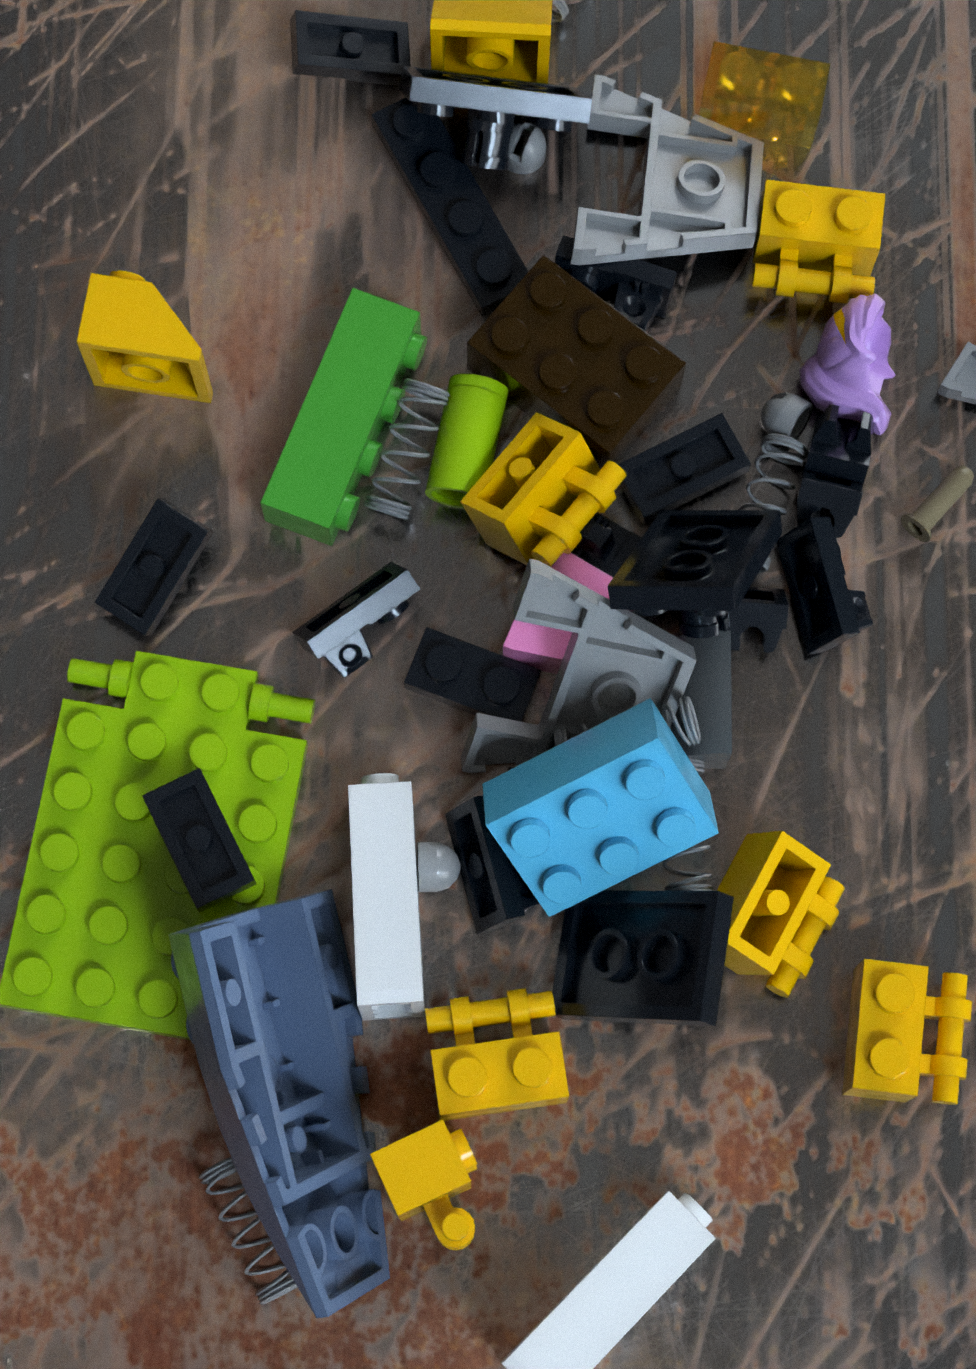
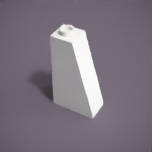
(385, 899)
(617, 1288)

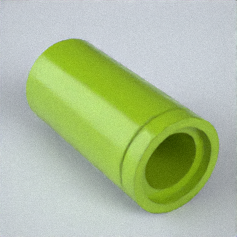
(465, 437)

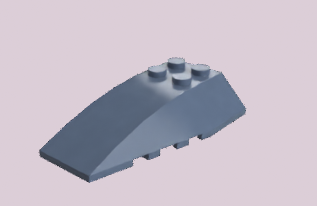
(276, 1051)

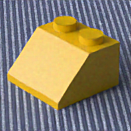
(492, 38)
(138, 341)

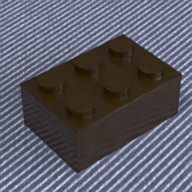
(576, 361)

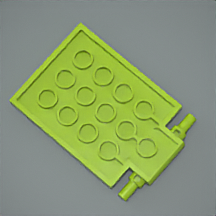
(97, 870)

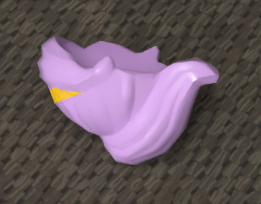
(852, 362)

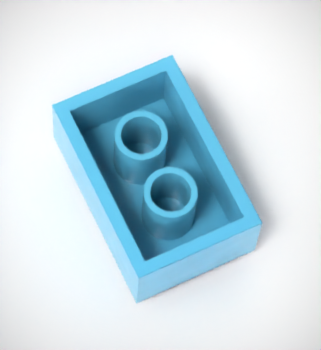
(599, 808)

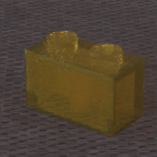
(764, 93)

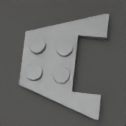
(695, 188)
(606, 669)

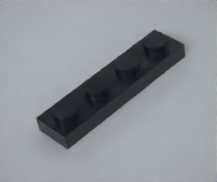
(451, 203)

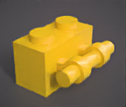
(817, 240)
(541, 492)
(777, 908)
(888, 1027)
(499, 1073)
(424, 1175)

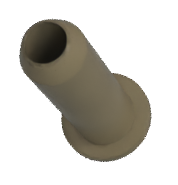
(938, 503)

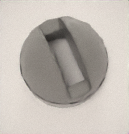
(534, 151)
(786, 414)
(436, 866)

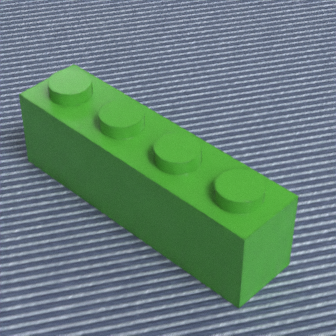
(343, 417)

